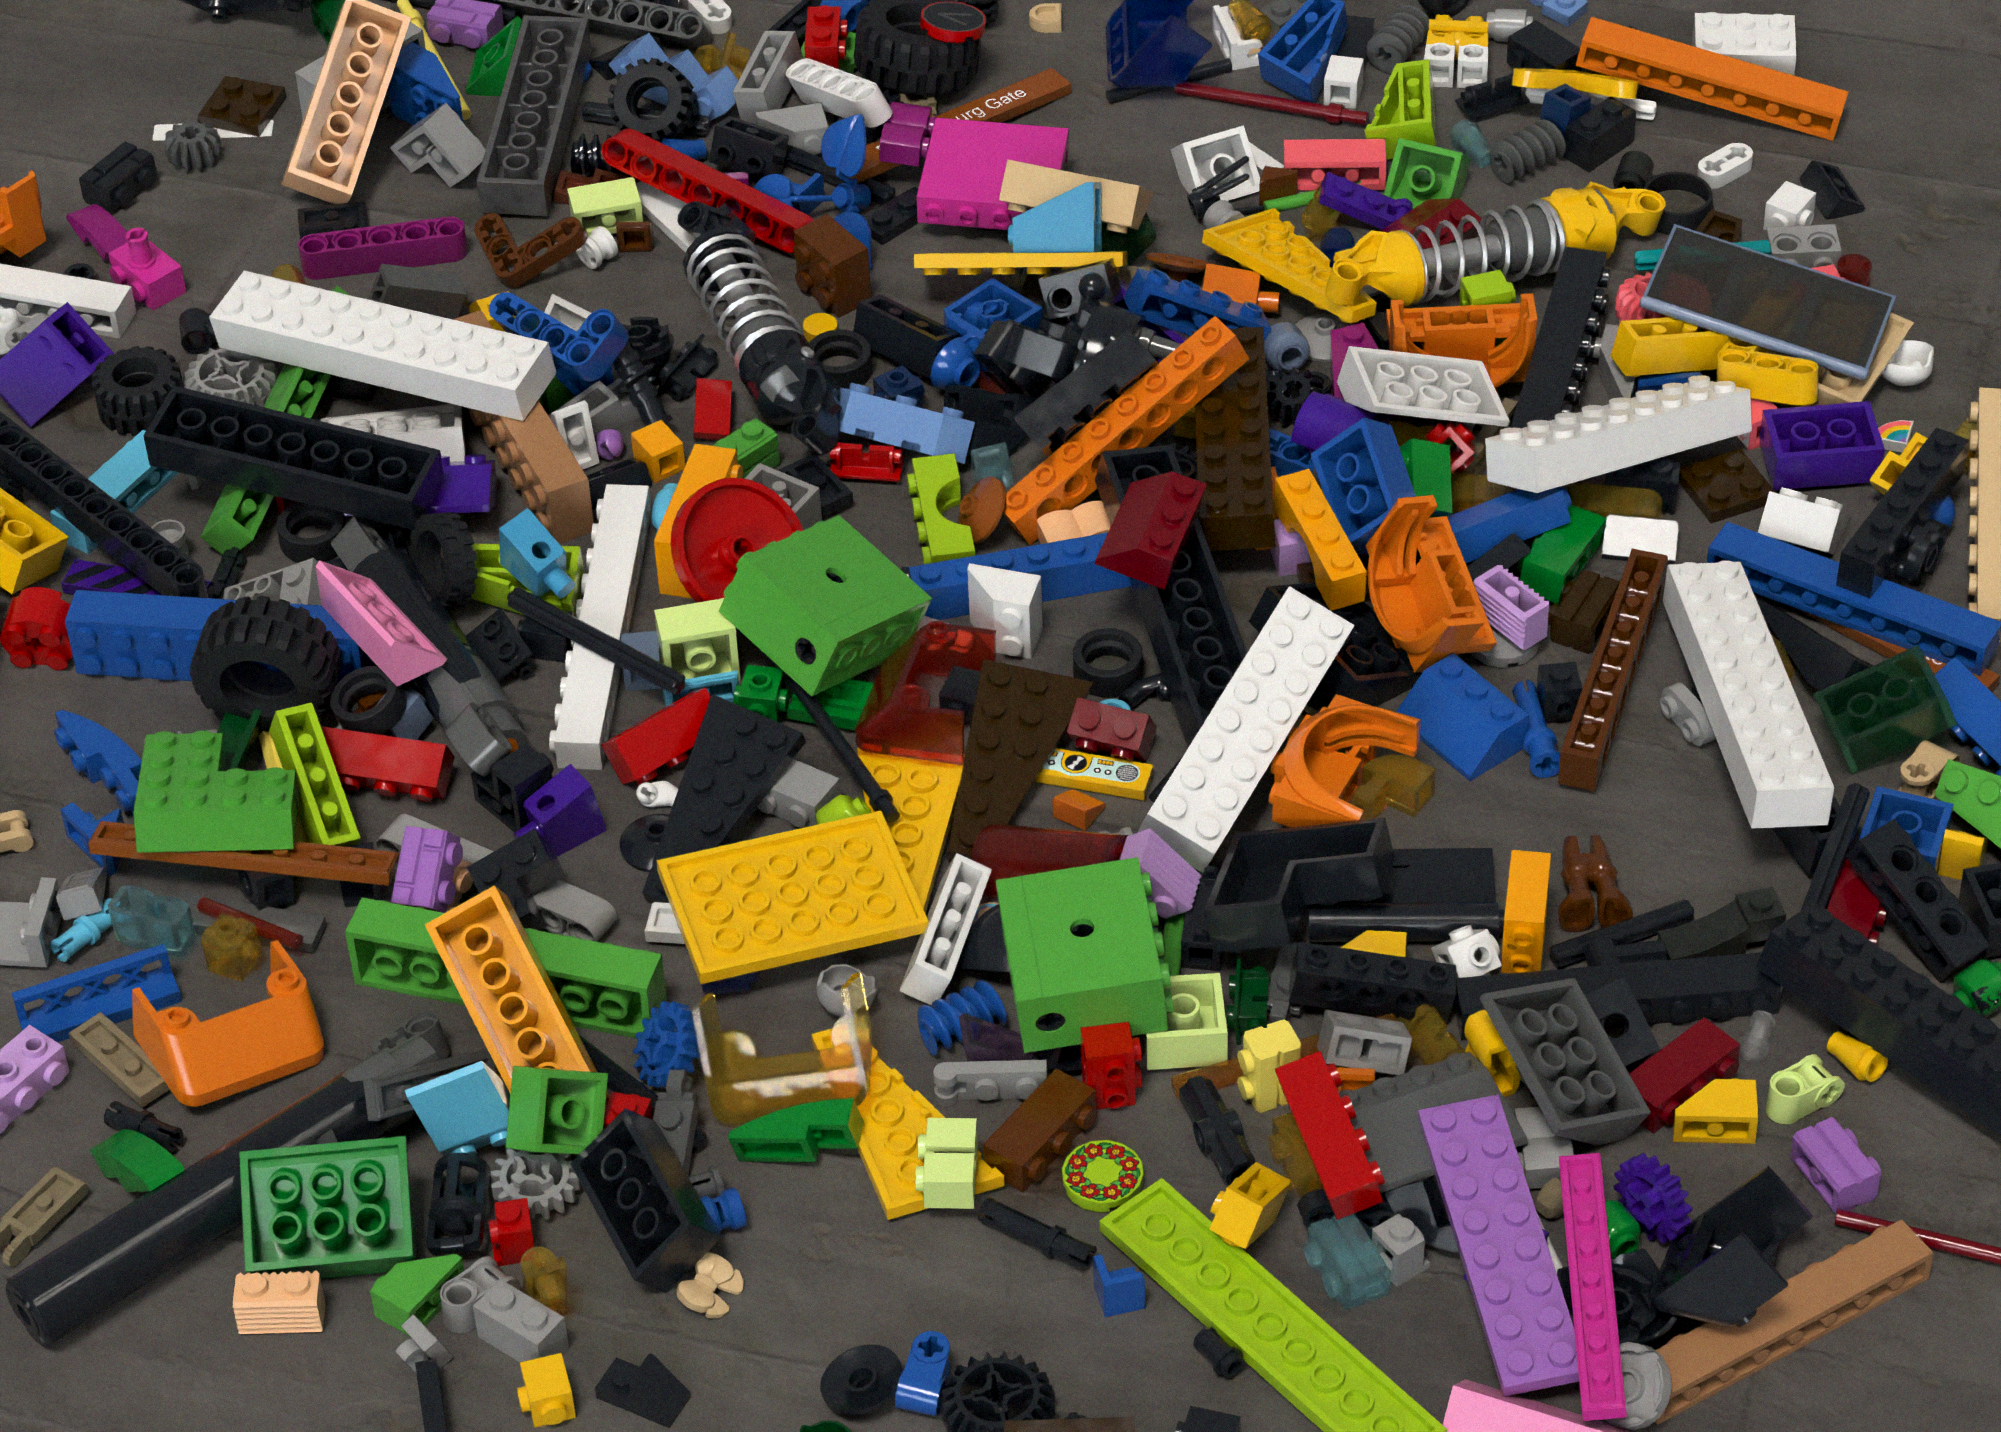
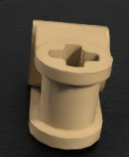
(1924, 769)

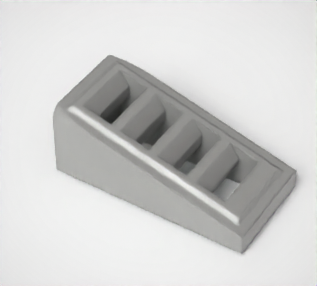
(82, 893)

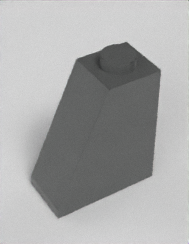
(420, 290)

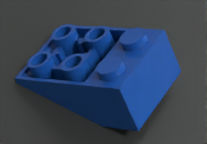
(420, 85)

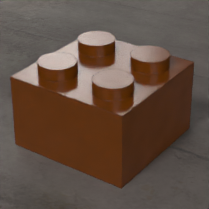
(831, 265)

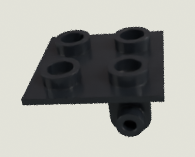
(501, 647)

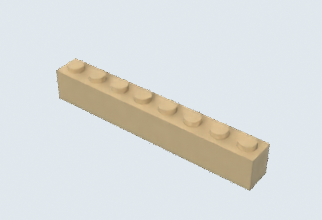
(1986, 499)

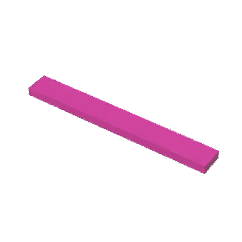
(1592, 1288)

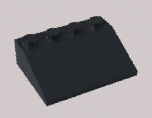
(1367, 664)

